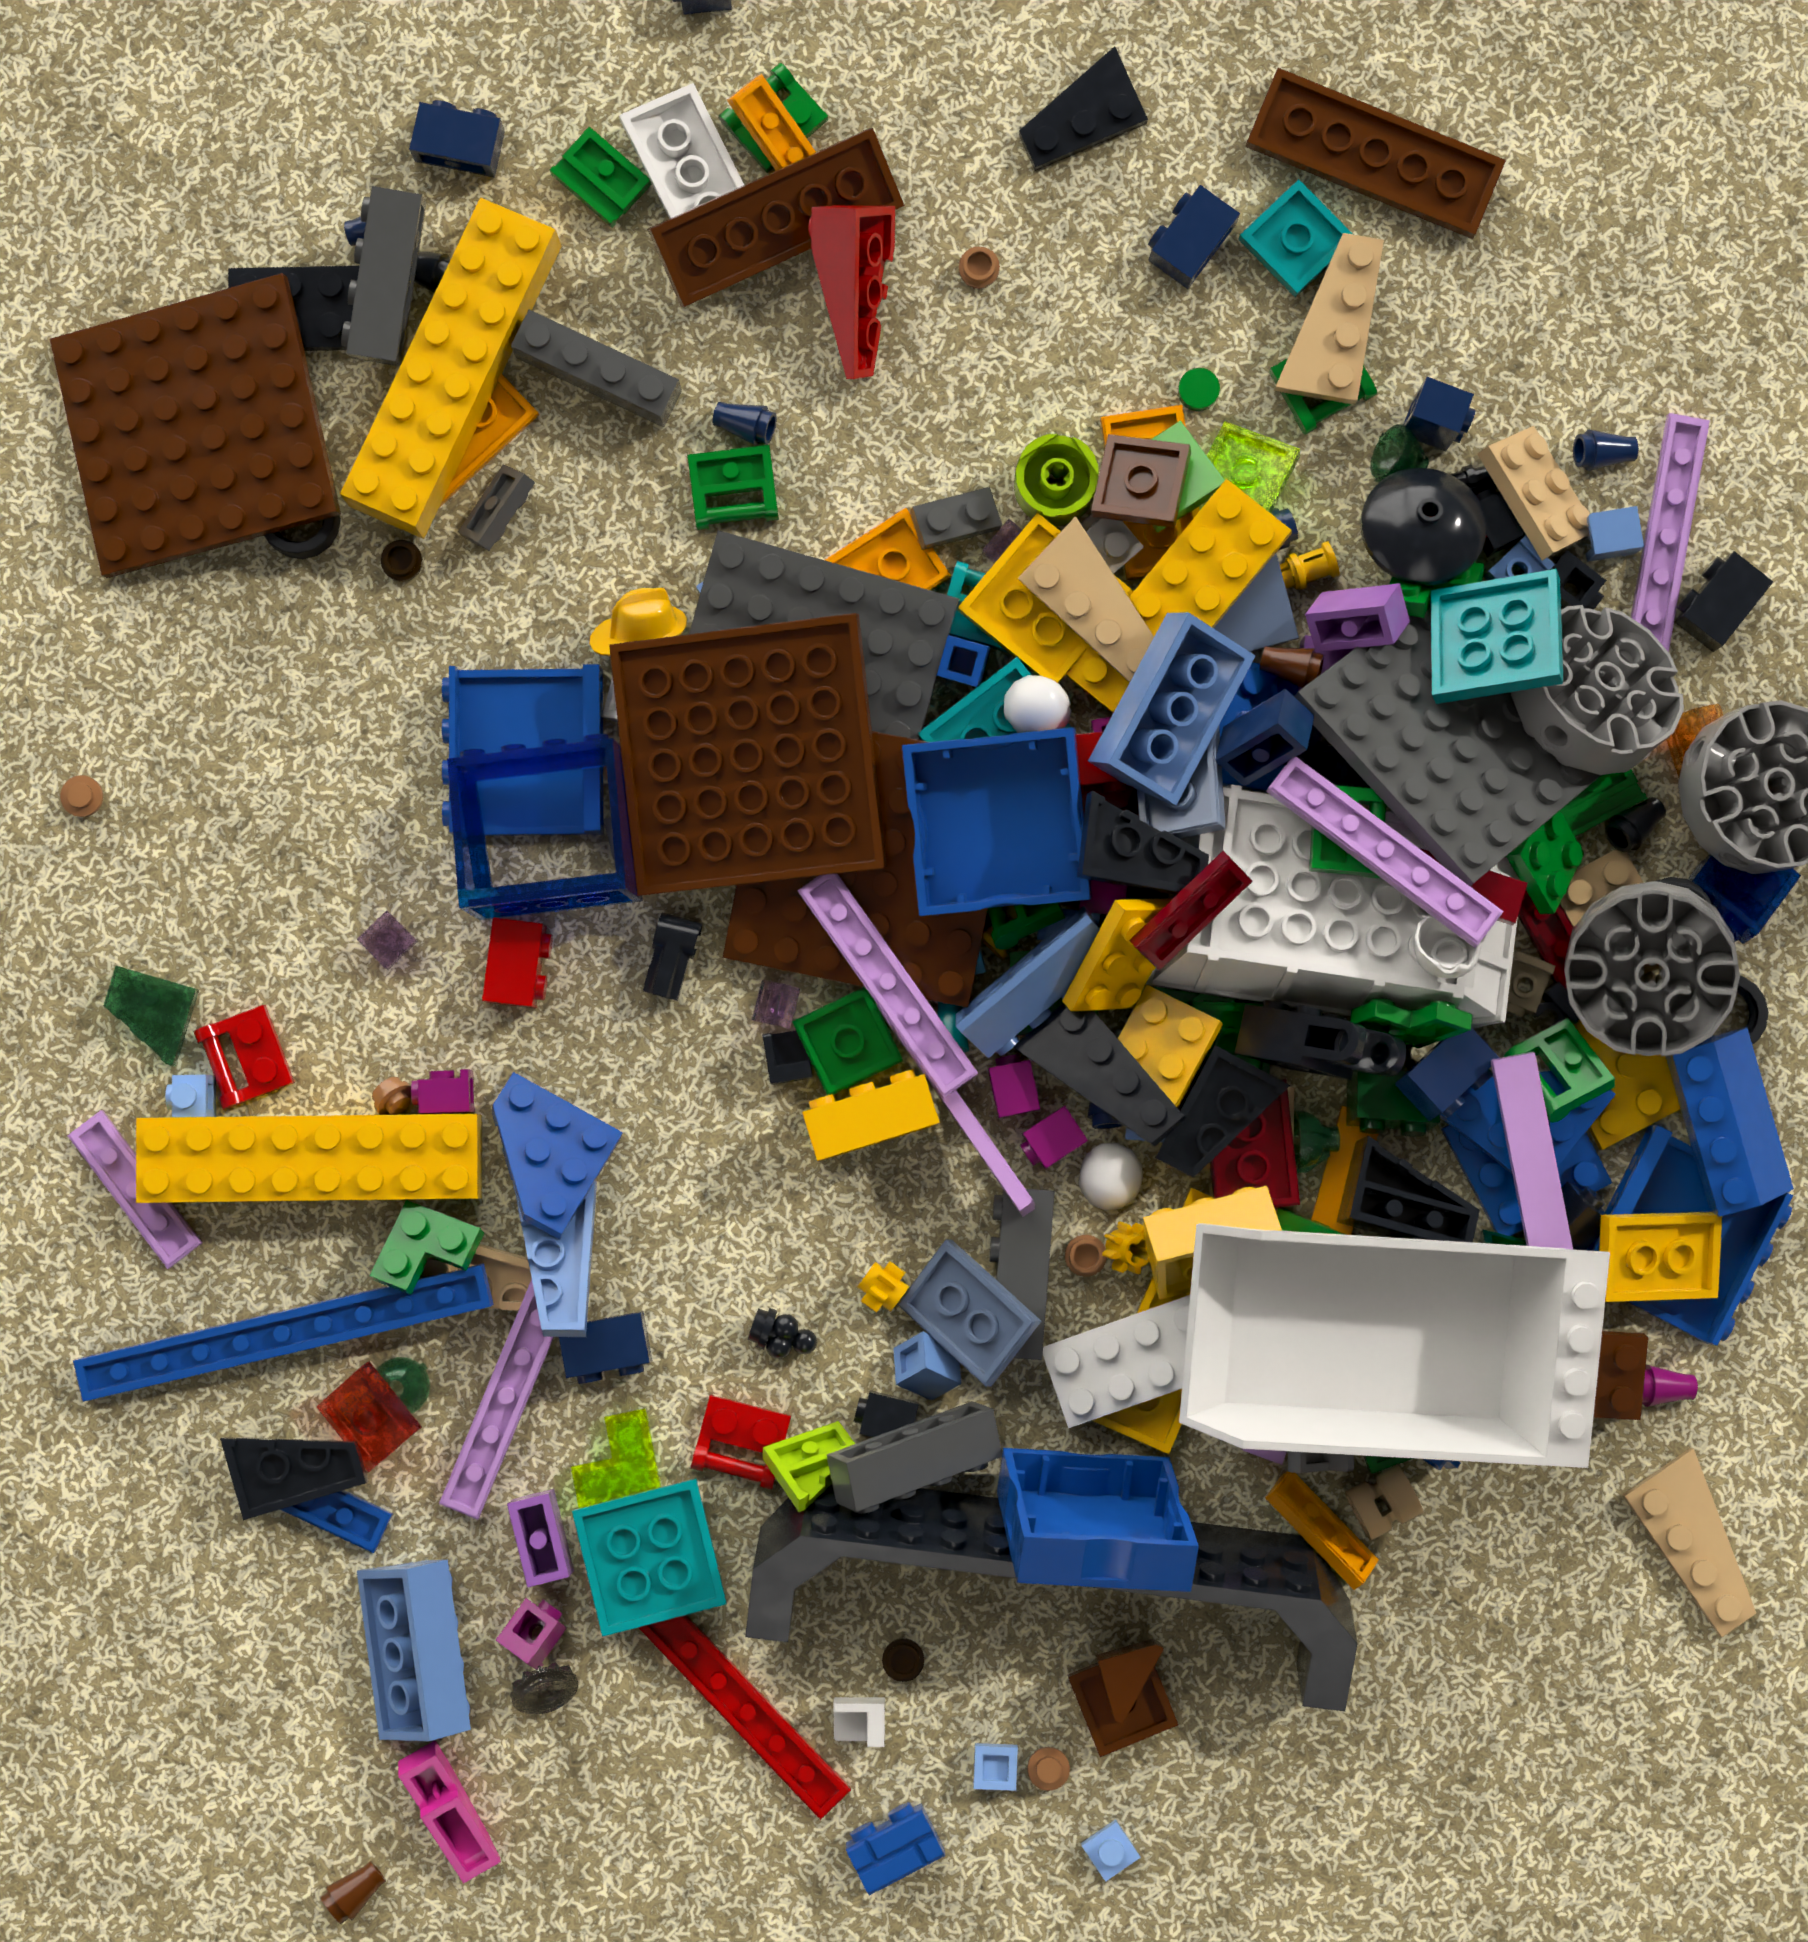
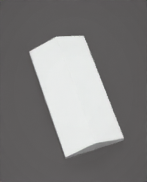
(681, 150)

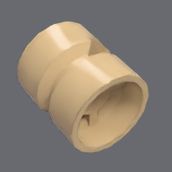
(1397, 1495)

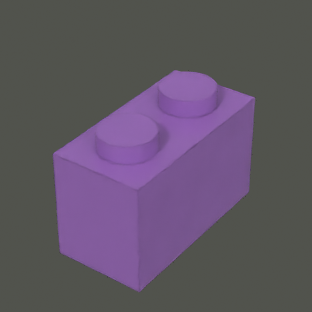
(1357, 617)
(540, 1538)

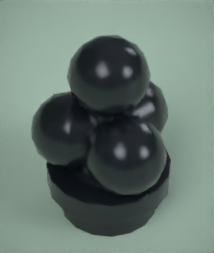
(780, 1334)

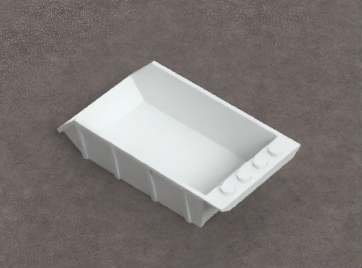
(1321, 934)
(1393, 1346)

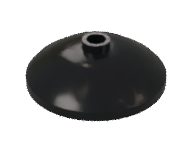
(1420, 546)

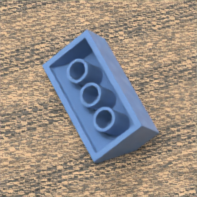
(1172, 707)
(1028, 987)
(414, 1651)

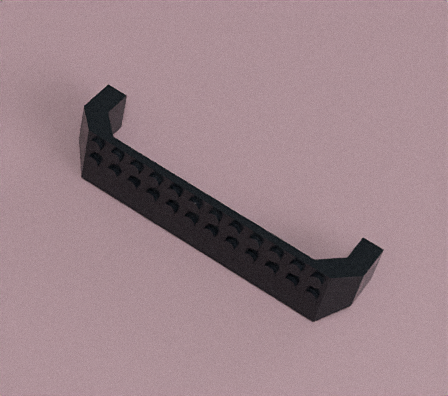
(970, 1536)

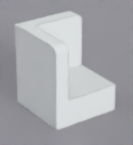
(860, 1720)

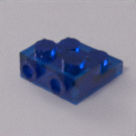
(1741, 897)

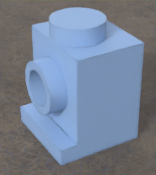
(191, 1096)

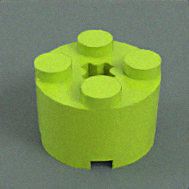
(1059, 457)

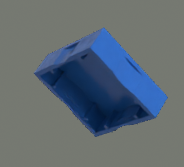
(996, 821)
(1095, 1520)

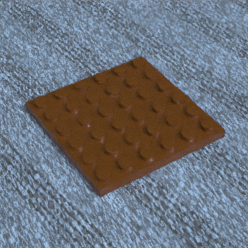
(195, 426)
(748, 755)
(938, 951)

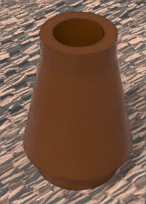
(1292, 664)
(352, 1892)

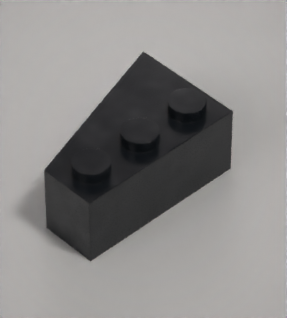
(1399, 1201)

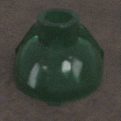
(1397, 451)
(1315, 1141)
(413, 1378)

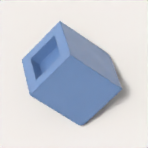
(1614, 533)
(925, 1367)

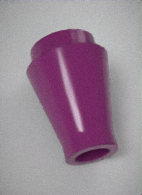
(1667, 1386)

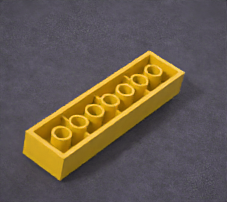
(451, 368)
(308, 1158)

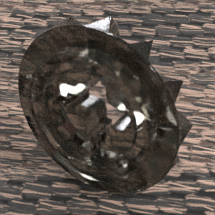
(554, 1686)

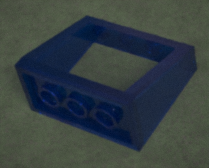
(473, 871)

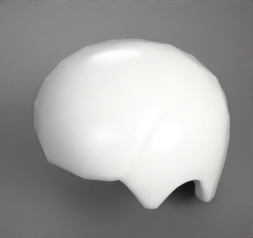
(1036, 704)
(1443, 951)
(1110, 1176)

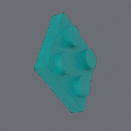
(1295, 238)

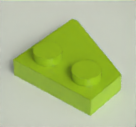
(802, 1462)

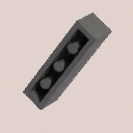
(385, 276)
(596, 368)
(1024, 1258)
(914, 1457)

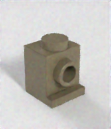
(1537, 974)

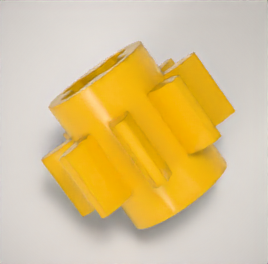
(1118, 1248)
(883, 1286)

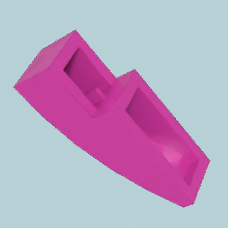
(448, 1811)

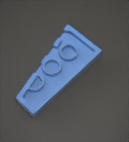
(562, 1271)

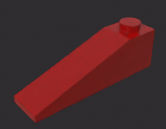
(850, 261)

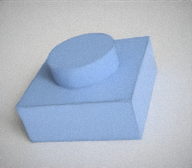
(995, 1766)
(1110, 1850)

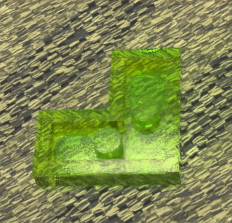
(632, 1463)

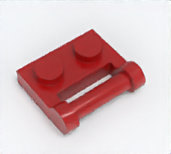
(257, 1052)
(742, 1427)

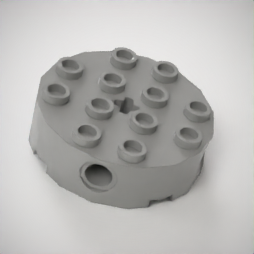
(1613, 696)
(1749, 787)
(1647, 1010)

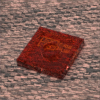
(369, 1413)

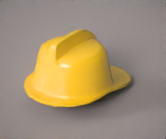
(637, 617)

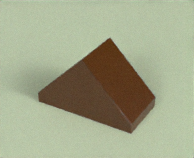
(1126, 1672)

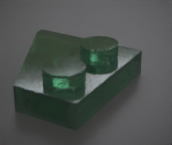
(152, 1009)

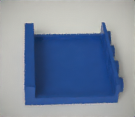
(526, 709)
(1667, 1180)

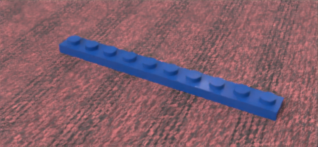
(281, 1333)

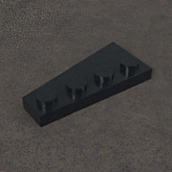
(1098, 1067)

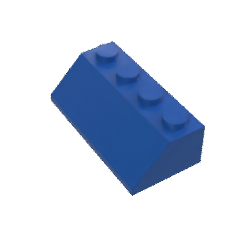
(1730, 1123)

